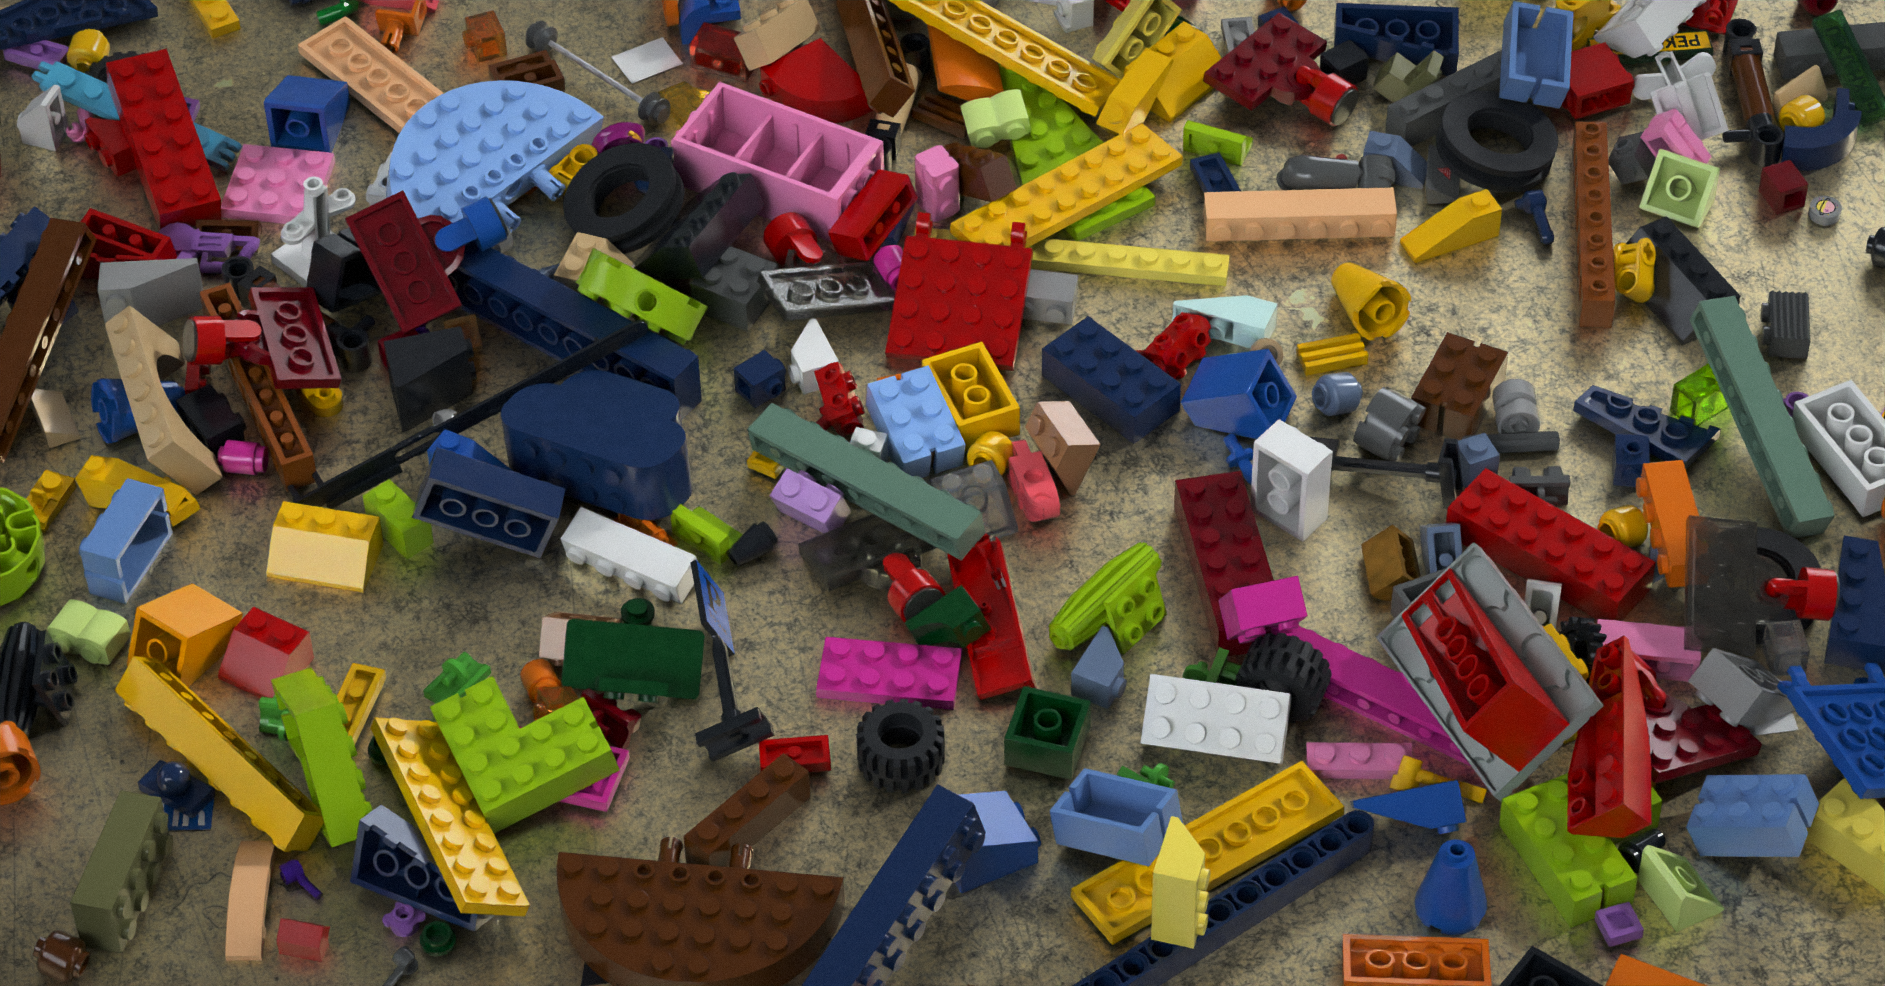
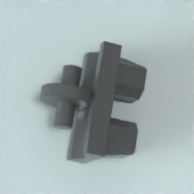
(1551, 487)

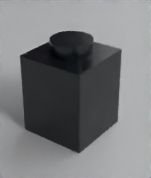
(1346, 61)

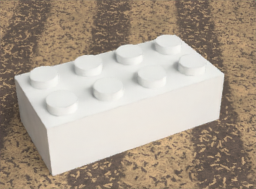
(1847, 441)
(1216, 718)

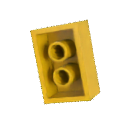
(975, 392)

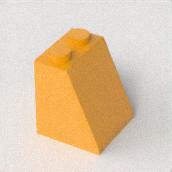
(184, 631)

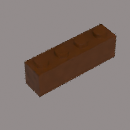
(749, 813)

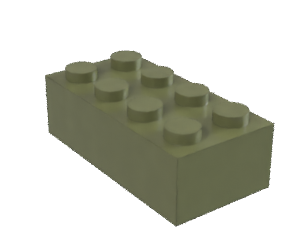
(121, 871)

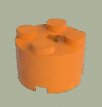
(17, 764)

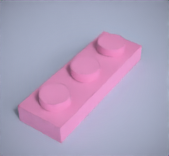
(1355, 759)

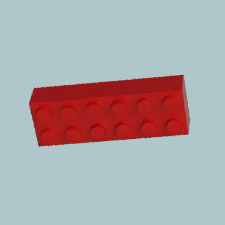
(163, 139)
(1551, 546)

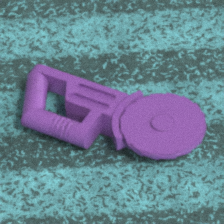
(208, 245)

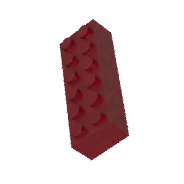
(1220, 544)

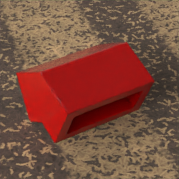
(302, 939)

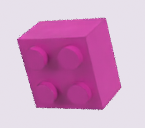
(1263, 608)

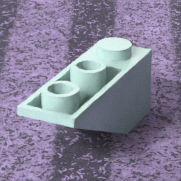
(1233, 318)

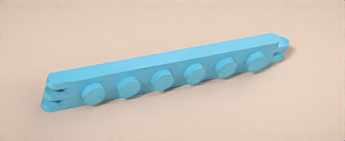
(96, 98)

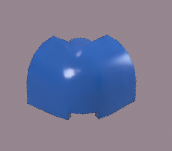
(696, 12)

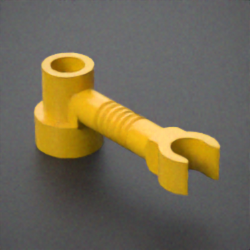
(1411, 775)

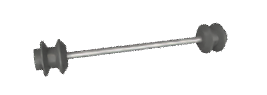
(650, 107)

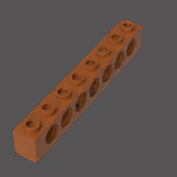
(1593, 225)
(264, 403)

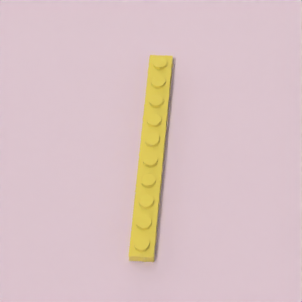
(1123, 260)

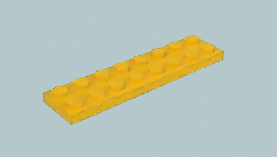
(1018, 50)
(1072, 189)
(449, 817)
(1233, 841)

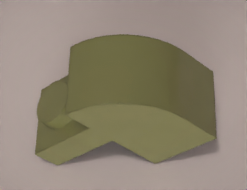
(1401, 77)

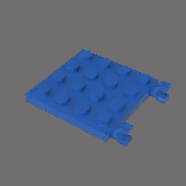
(1847, 724)

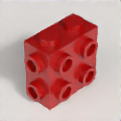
(1597, 82)

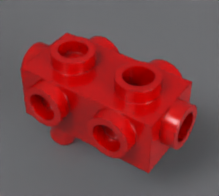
(1179, 344)
(841, 406)

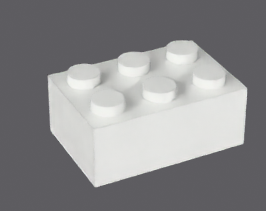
(1291, 480)

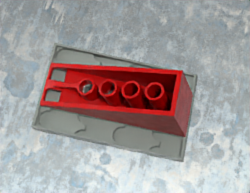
(1489, 671)

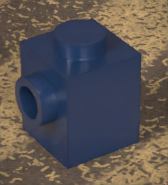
(760, 378)
(1628, 464)

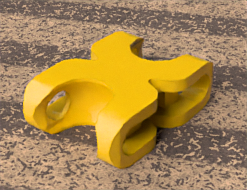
(1587, 17)

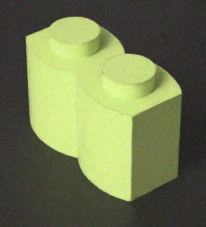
(996, 118)
(89, 632)

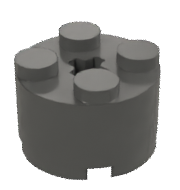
(1389, 424)

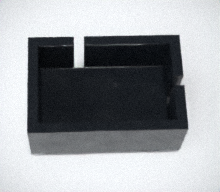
(340, 272)

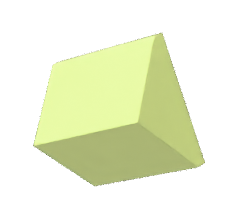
(1680, 188)
(1676, 888)

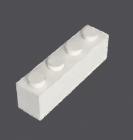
(629, 555)

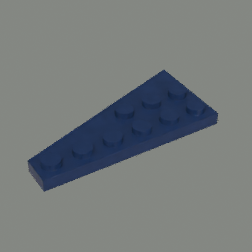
(51, 19)

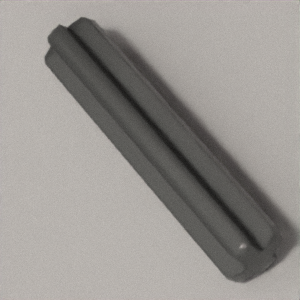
(1524, 441)

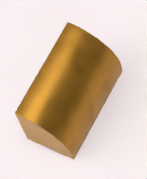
(1389, 561)

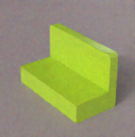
(1208, 140)
(704, 532)

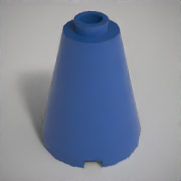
(116, 416)
(1452, 890)

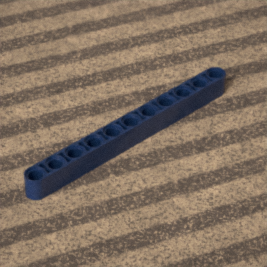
(1246, 903)

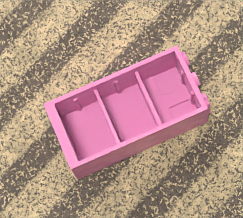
(792, 155)

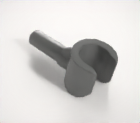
(406, 963)

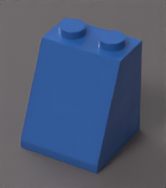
(306, 113)
(1239, 393)
(1007, 842)

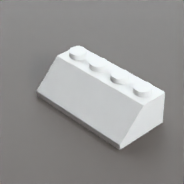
(1645, 24)

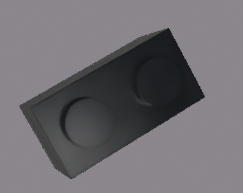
(211, 418)

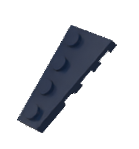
(1668, 437)

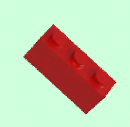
(872, 215)

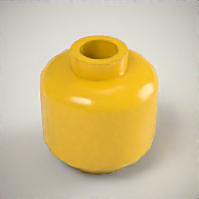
(86, 48)
(1802, 112)
(991, 446)
(1624, 525)

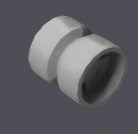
(1516, 407)

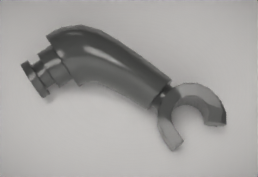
(1331, 173)

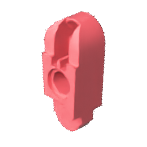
(1032, 483)

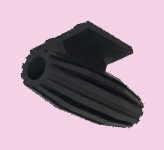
(34, 676)

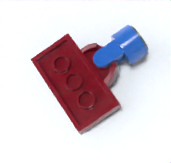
(418, 255)

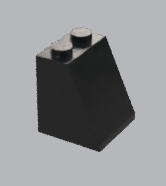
(429, 373)

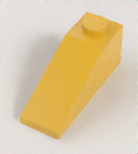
(1135, 93)
(1455, 227)
(105, 475)

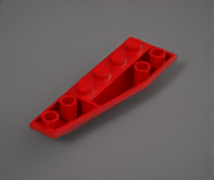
(1612, 752)

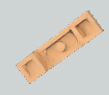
(248, 900)

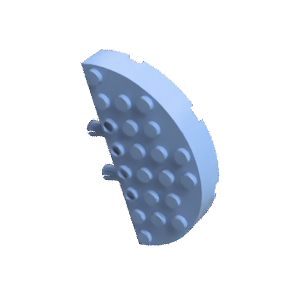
(487, 143)

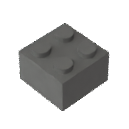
(733, 288)

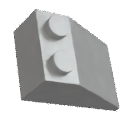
(152, 287)
(1740, 689)

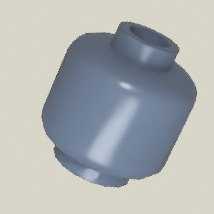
(1337, 393)

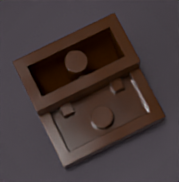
(530, 68)

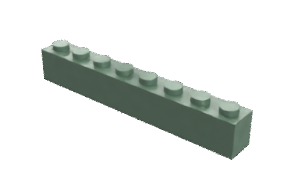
(1762, 417)
(868, 480)

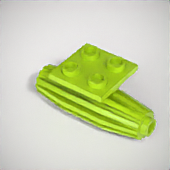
(1117, 595)

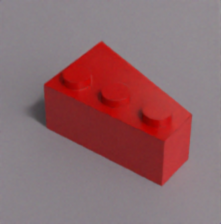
(122, 242)

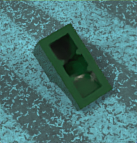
(949, 620)

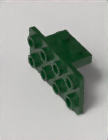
(632, 660)

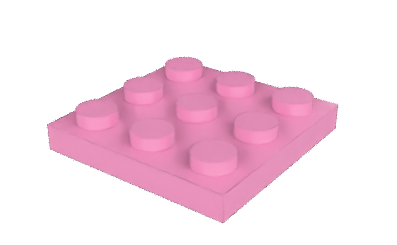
(270, 182)

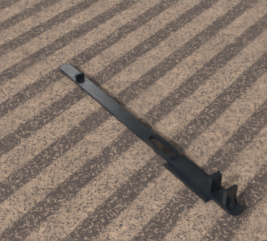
(387, 465)

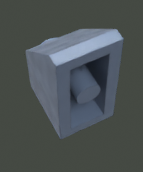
(1408, 164)
(1440, 545)
(1099, 671)

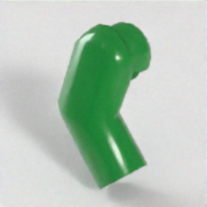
(337, 11)

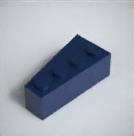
(1400, 29)
(19, 248)
(1858, 625)
(398, 864)

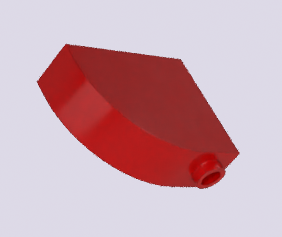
(816, 83)

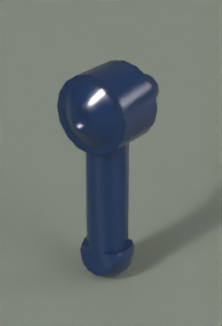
(1535, 203)

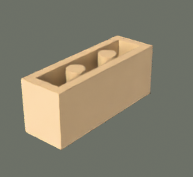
(776, 32)

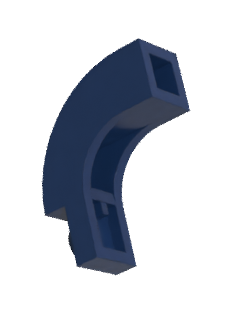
(1826, 144)

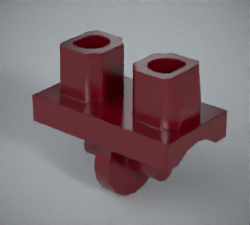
(614, 723)

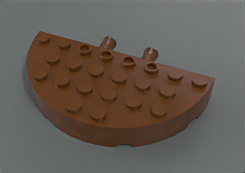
(695, 921)

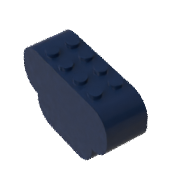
(602, 442)

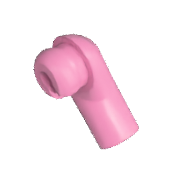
(79, 129)

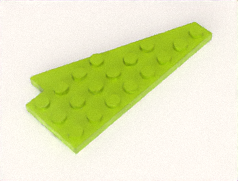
(1057, 138)

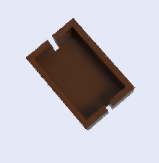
(1462, 382)

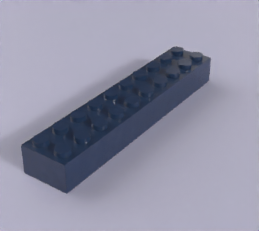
(564, 322)

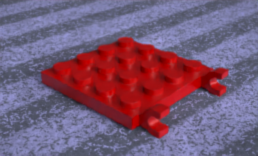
(959, 296)

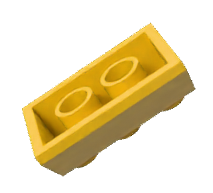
(1184, 83)
(324, 546)

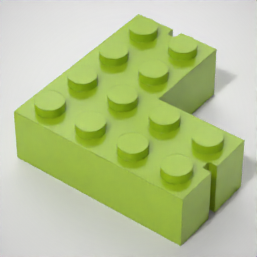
(325, 752)
(526, 767)
(1565, 864)

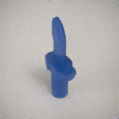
(1239, 456)

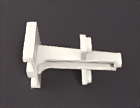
(1688, 90)
(309, 226)

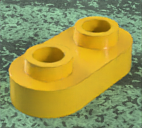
(322, 405)

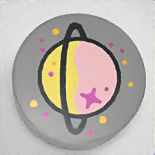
(1825, 210)

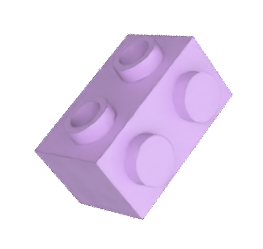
(810, 502)

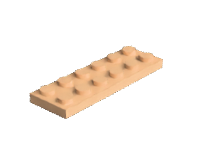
(371, 71)

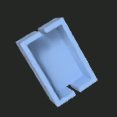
(915, 422)

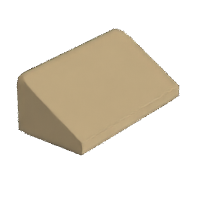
(1807, 83)
(54, 417)

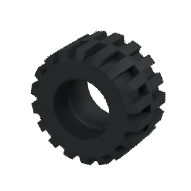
(1287, 666)
(901, 767)

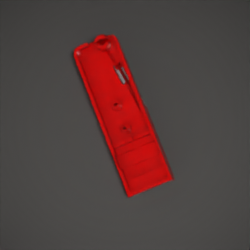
(1001, 655)

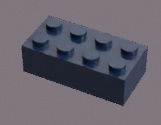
(1111, 379)
(488, 502)

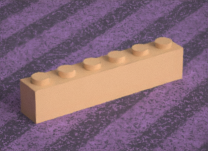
(1299, 214)

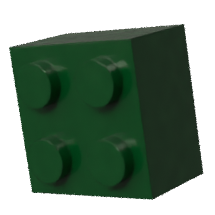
(1047, 732)

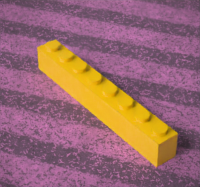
(220, 754)

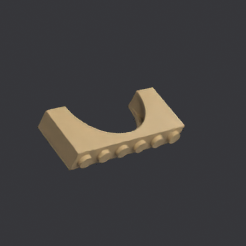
(143, 359)

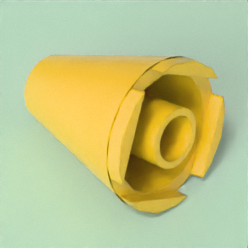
(1371, 300)

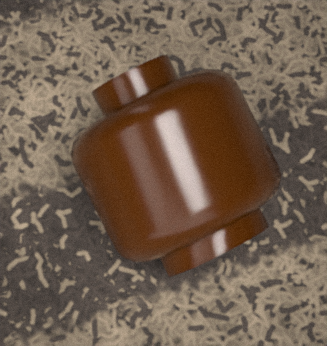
(61, 956)

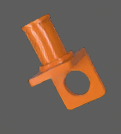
(400, 23)

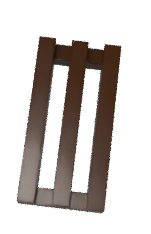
(947, 111)

